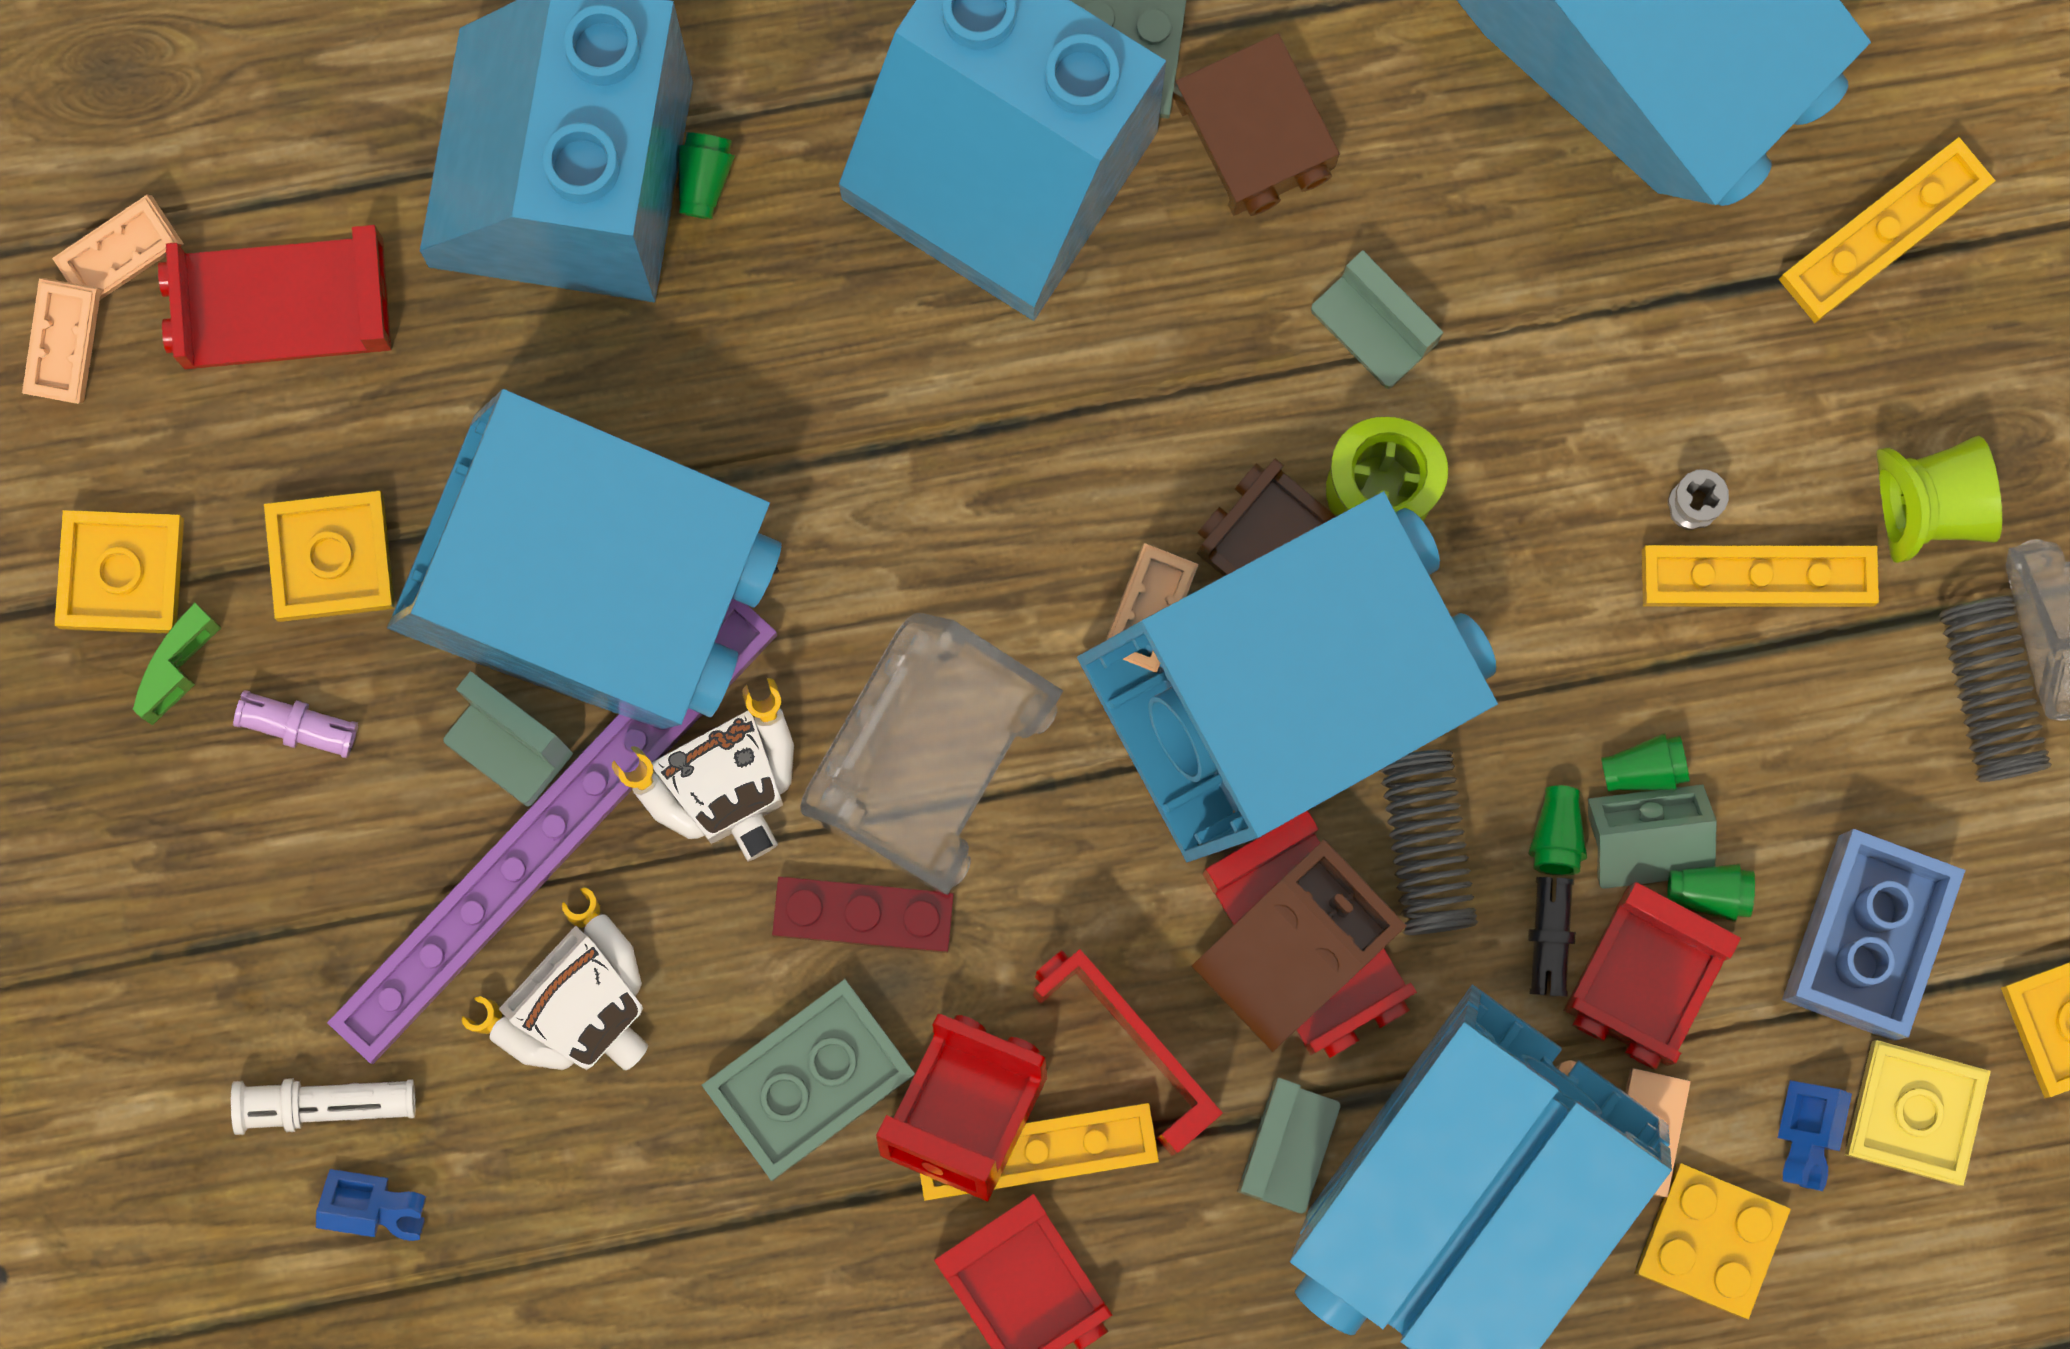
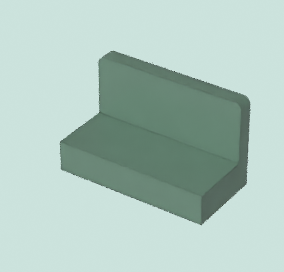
(1376, 321)
(505, 742)
(1652, 833)
(1289, 1146)

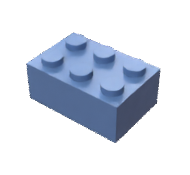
(1873, 935)

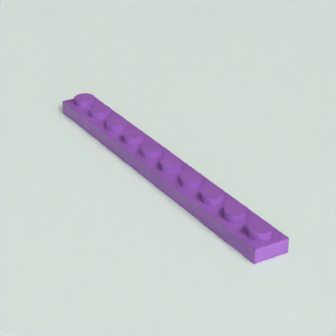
(519, 864)

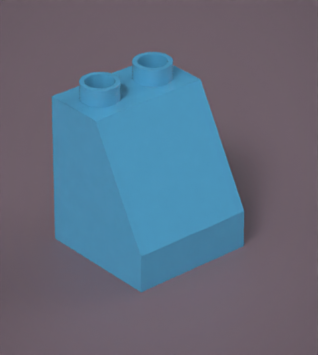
(1683, 85)
(1003, 137)
(561, 146)
(586, 565)
(1293, 678)

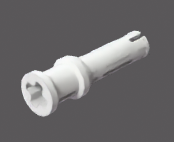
(292, 1105)

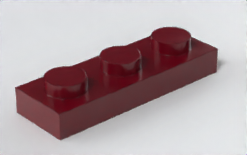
(862, 914)

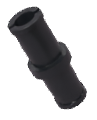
(1551, 936)

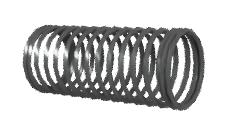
(2003, 767)
(1438, 921)

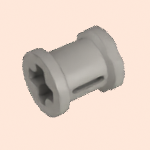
(1714, 502)

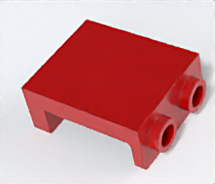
(1649, 976)
(965, 1106)
(1024, 1283)

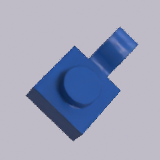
(1813, 1122)
(362, 1202)

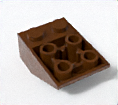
(1298, 945)

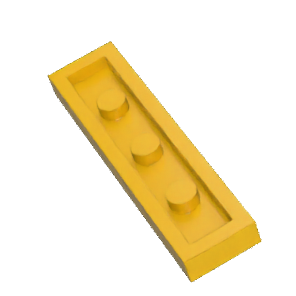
(1886, 230)
(1760, 576)
(1072, 1148)

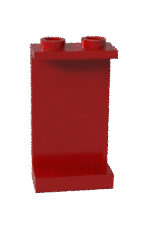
(276, 301)
(1371, 994)
(1203, 1109)

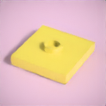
(1917, 1113)

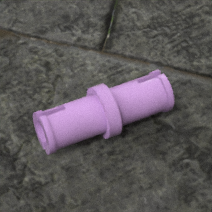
(295, 724)

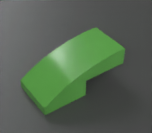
(163, 680)

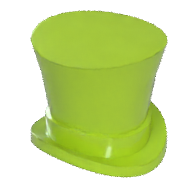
(1390, 458)
(1939, 497)

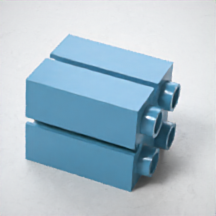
(1480, 1192)

